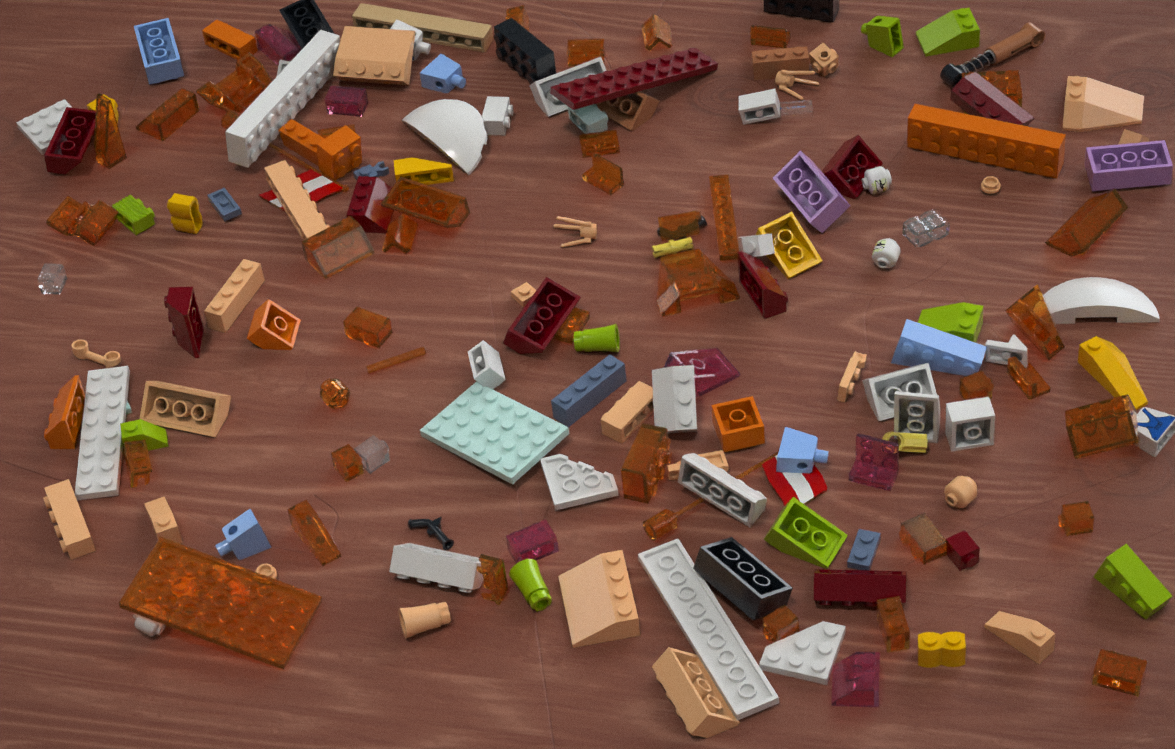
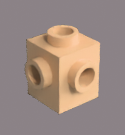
(824, 59)

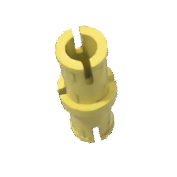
(672, 247)

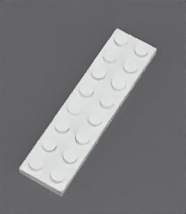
(101, 433)

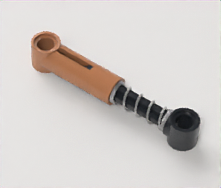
(1028, 36)

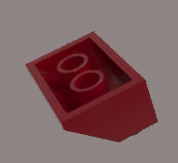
(849, 166)
(366, 205)
(761, 286)
(185, 319)

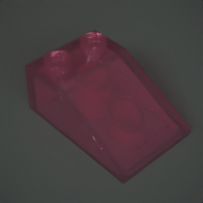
(710, 368)

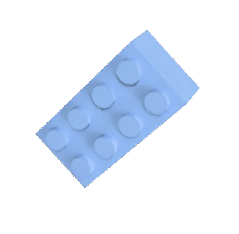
(159, 51)

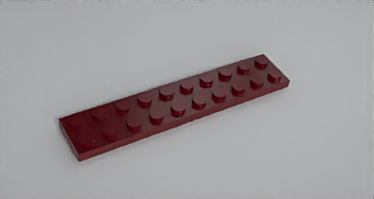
(633, 78)

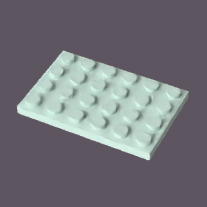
(494, 432)

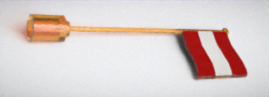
(318, 184)
(786, 485)

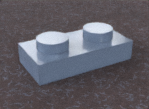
(224, 204)
(863, 550)

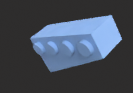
(940, 349)

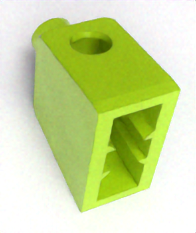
(884, 34)

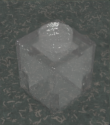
(52, 279)
(373, 453)

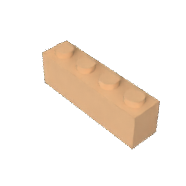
(234, 295)
(69, 519)

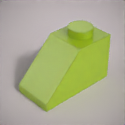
(142, 430)

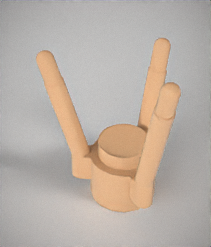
(785, 79)
(586, 229)

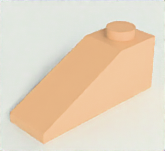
(163, 520)
(1023, 634)

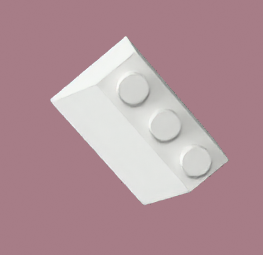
(881, 389)
(675, 398)

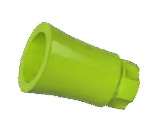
(598, 339)
(531, 584)

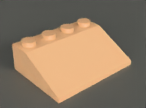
(375, 55)
(599, 600)

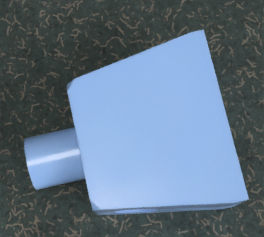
(442, 75)
(799, 452)
(243, 537)

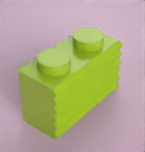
(134, 214)

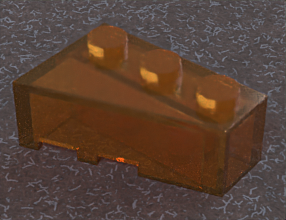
(1036, 322)

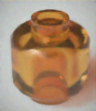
(334, 393)

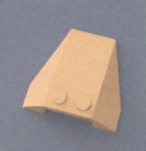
(1099, 105)

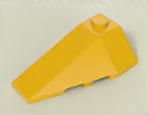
(1111, 369)

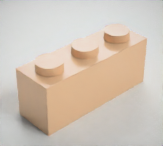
(628, 413)

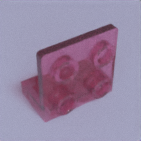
(875, 462)

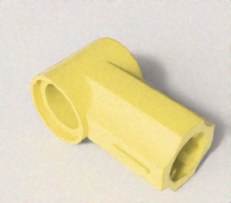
(909, 441)

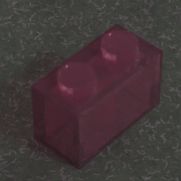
(346, 101)
(532, 542)

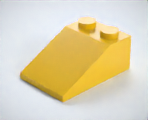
(791, 245)

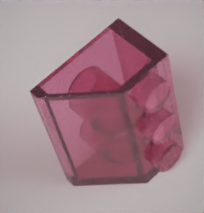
(277, 43)

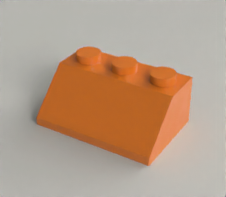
(66, 416)

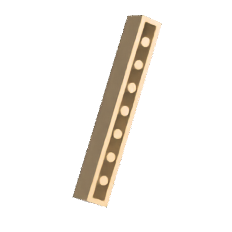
(434, 28)

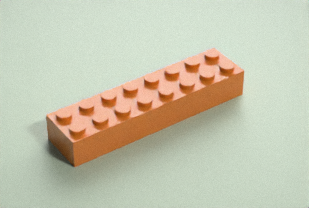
(986, 140)

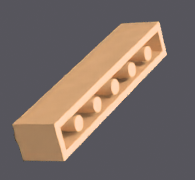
(295, 199)

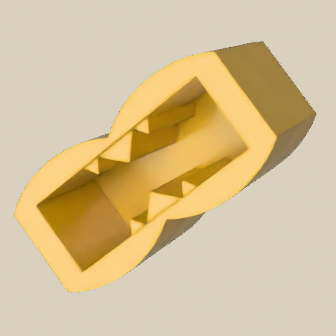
(185, 213)
(941, 649)

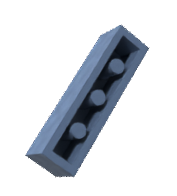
(588, 390)

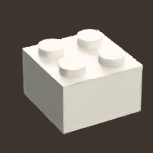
(970, 424)

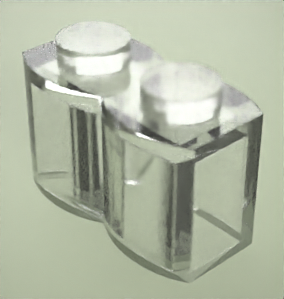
(924, 229)

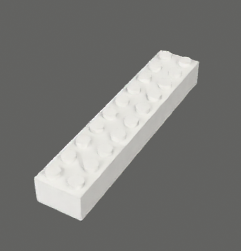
(282, 99)

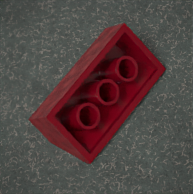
(984, 100)
(70, 140)
(541, 318)
(858, 586)

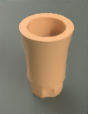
(423, 618)

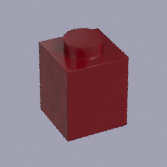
(962, 550)

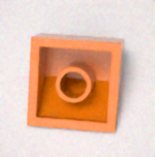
(273, 327)

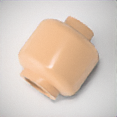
(960, 491)

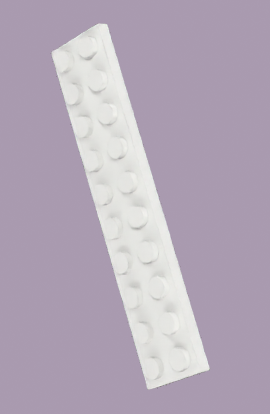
(708, 629)

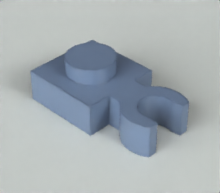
(376, 171)

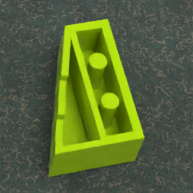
(1133, 582)

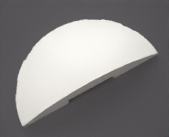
(453, 129)
(1099, 299)

